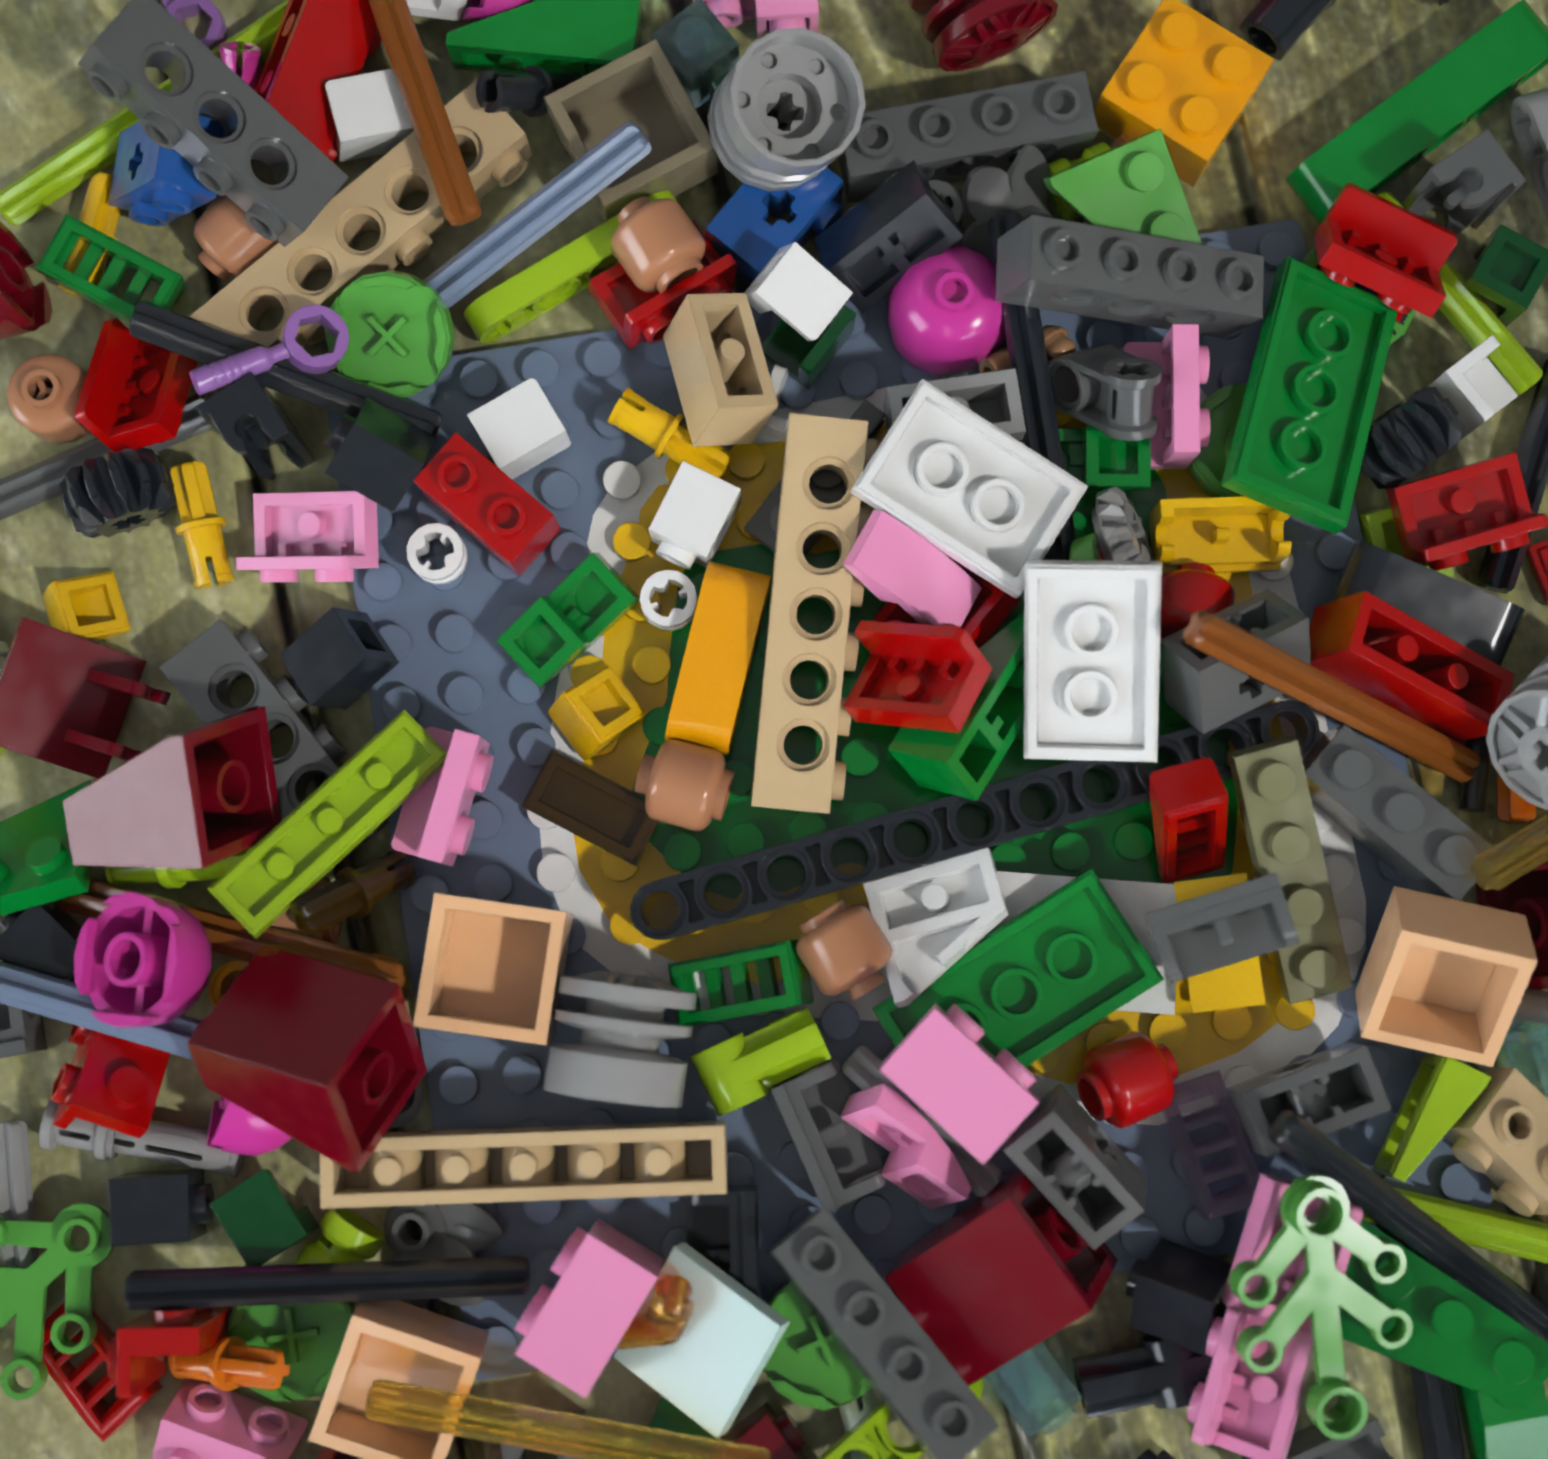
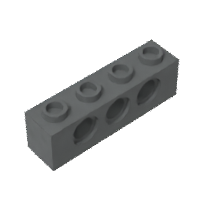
(202, 83)
(970, 131)
(1128, 276)
(204, 676)
(881, 1338)

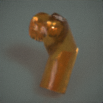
(664, 1318)

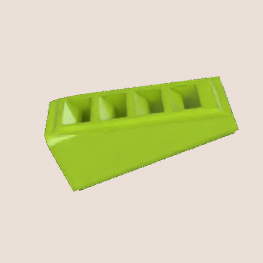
(1431, 1107)

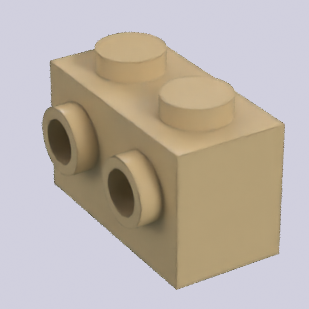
(719, 369)
(1507, 1140)

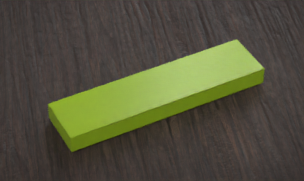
(328, 824)

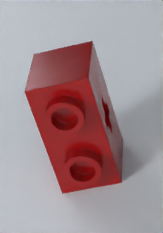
(487, 504)

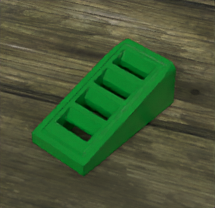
(146, 269)
(795, 979)

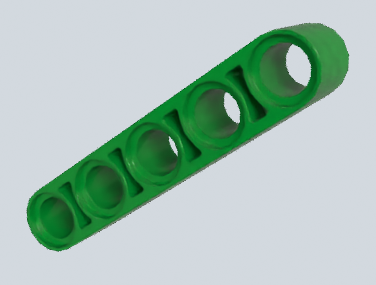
(1426, 110)

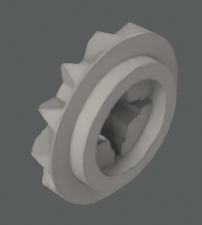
(1119, 528)

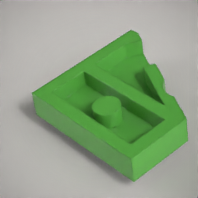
(1129, 190)

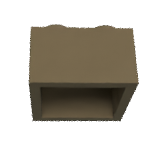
(648, 93)

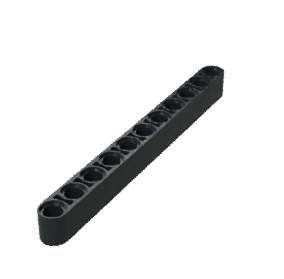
(938, 819)

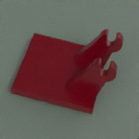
(68, 698)

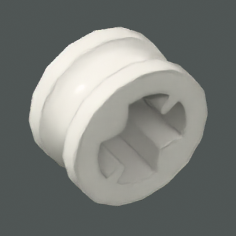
(419, 545)
(660, 583)

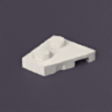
(935, 917)

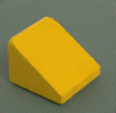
(87, 607)
(595, 712)

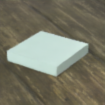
(720, 1350)

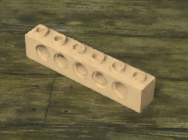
(368, 205)
(810, 446)
(534, 1165)

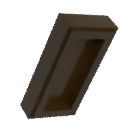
(591, 807)

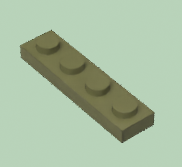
(1286, 841)

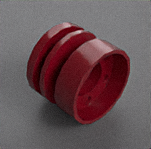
(980, 31)

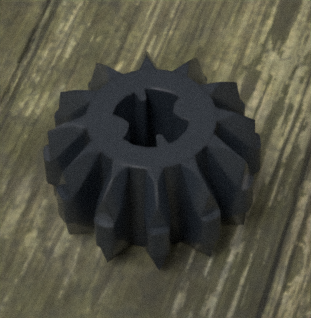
(1410, 437)
(117, 492)

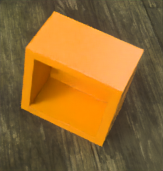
(1183, 80)

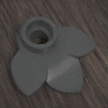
(995, 192)
(447, 1234)

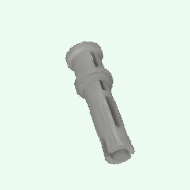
(161, 1142)

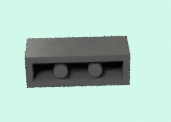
(1392, 814)

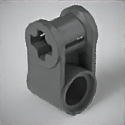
(1107, 390)

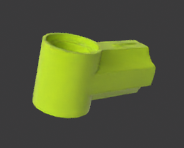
(747, 1065)

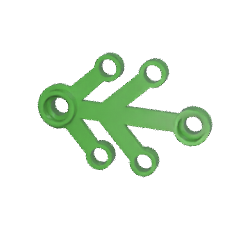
(25, 1288)
(1320, 1294)

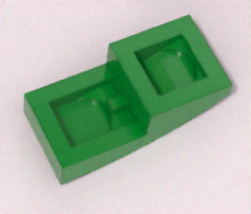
(1106, 461)
(568, 620)

